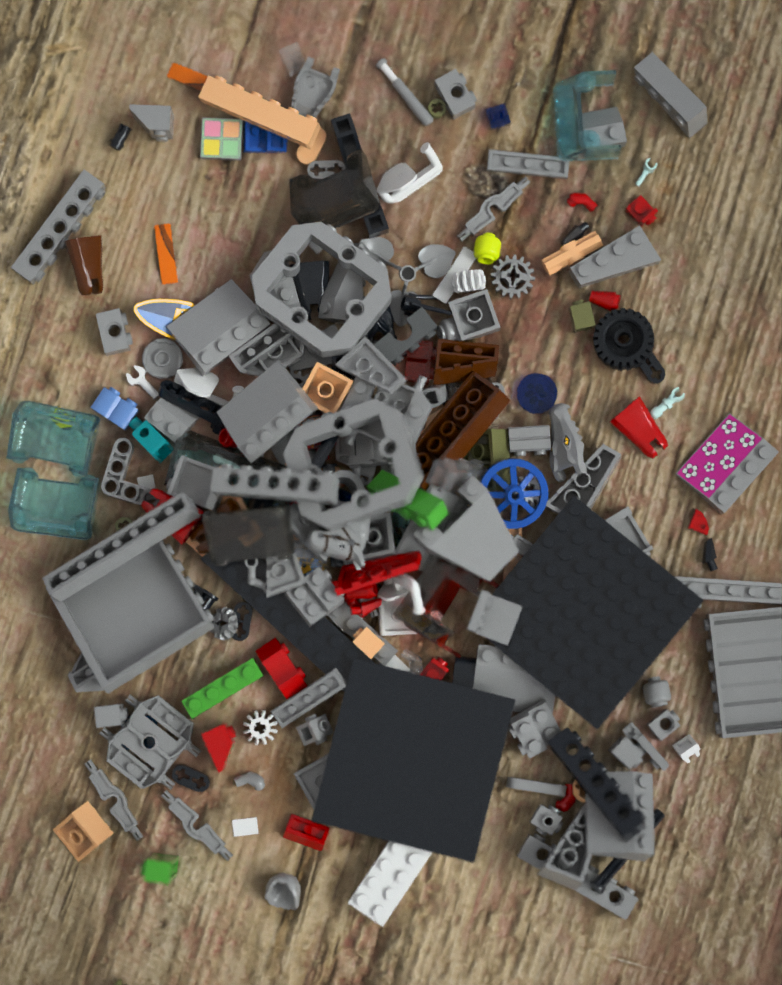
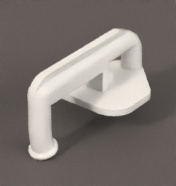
(404, 180)
(202, 385)
(399, 587)

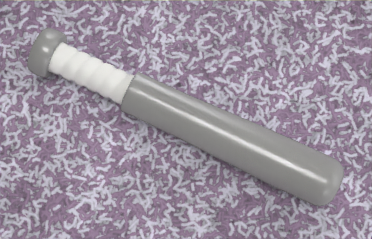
(410, 99)

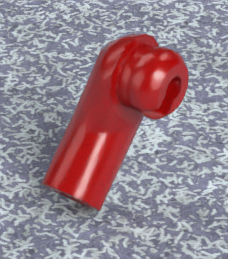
(568, 801)

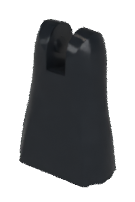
(311, 283)

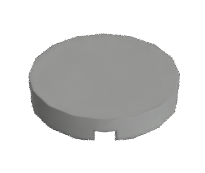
(162, 358)

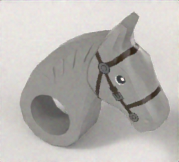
(348, 541)

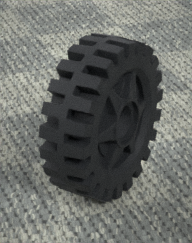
(622, 323)

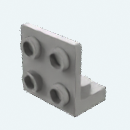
(494, 618)

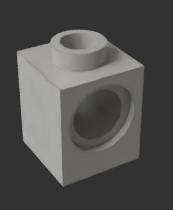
(654, 724)

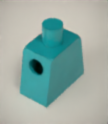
(150, 439)

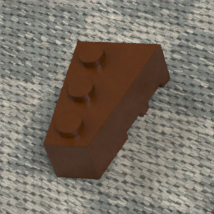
(459, 359)

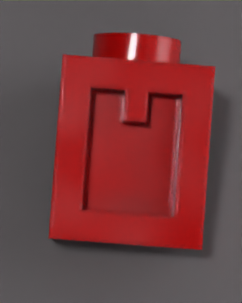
(642, 211)
(435, 669)

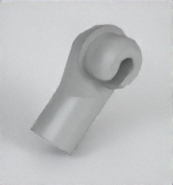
(252, 779)

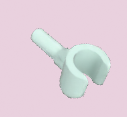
(646, 171)

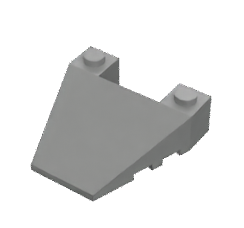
(477, 539)

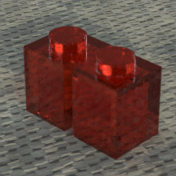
(420, 362)

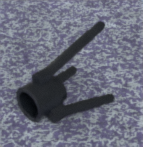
(411, 304)

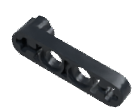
(168, 391)

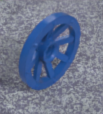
(535, 513)

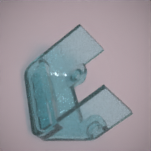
(571, 139)

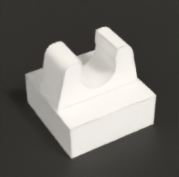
(686, 747)

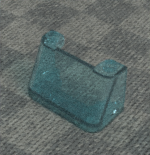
(53, 436)
(53, 506)

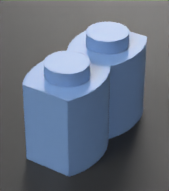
(115, 408)

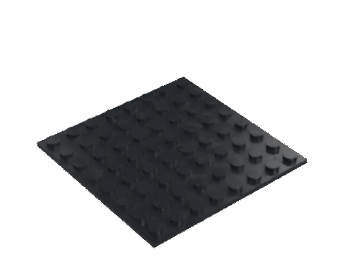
(591, 612)
(413, 760)

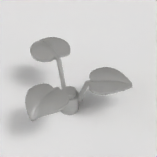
(434, 258)

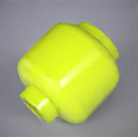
(487, 248)

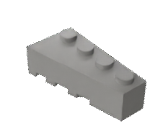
(589, 484)
(569, 859)

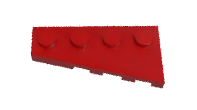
(376, 571)

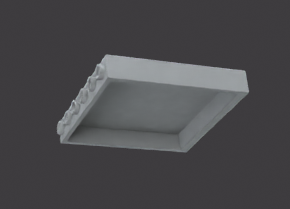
(135, 616)

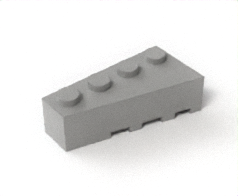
(671, 94)
(619, 257)

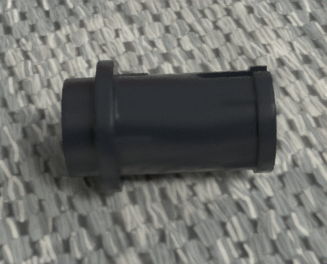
(120, 137)

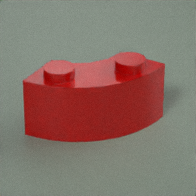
(281, 668)

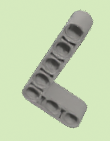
(119, 478)

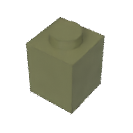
(581, 316)

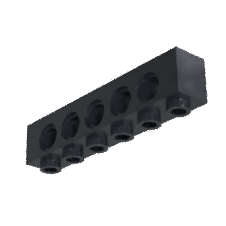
(626, 827)

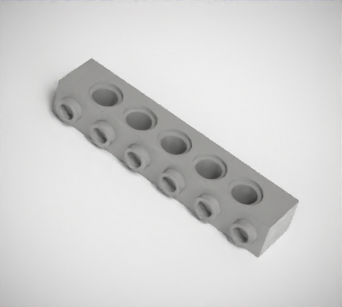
(59, 215)
(326, 493)
(621, 907)

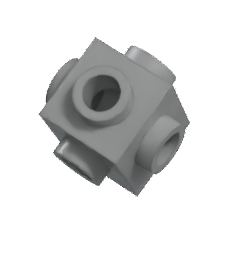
(318, 727)
(541, 814)

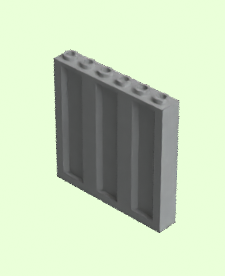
(746, 671)

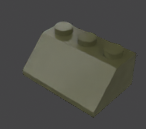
(489, 449)

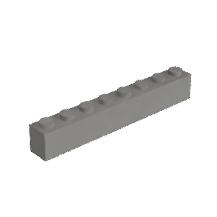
(121, 547)

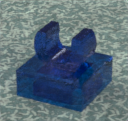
(497, 116)

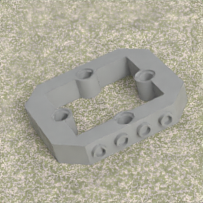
(290, 249)
(404, 459)

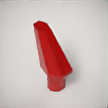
(366, 607)

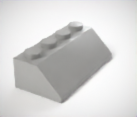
(456, 508)

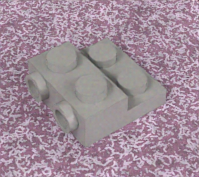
(316, 597)
(534, 729)

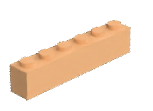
(260, 112)

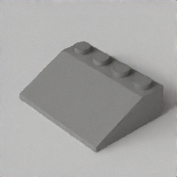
(218, 326)
(266, 411)
(504, 677)
(601, 835)

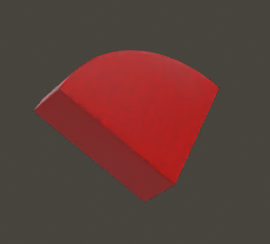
(698, 523)

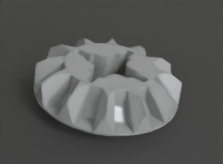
(228, 630)

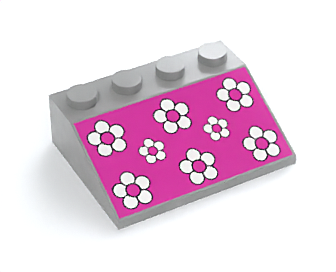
(726, 463)

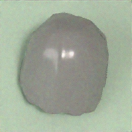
(283, 891)

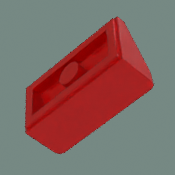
(306, 832)

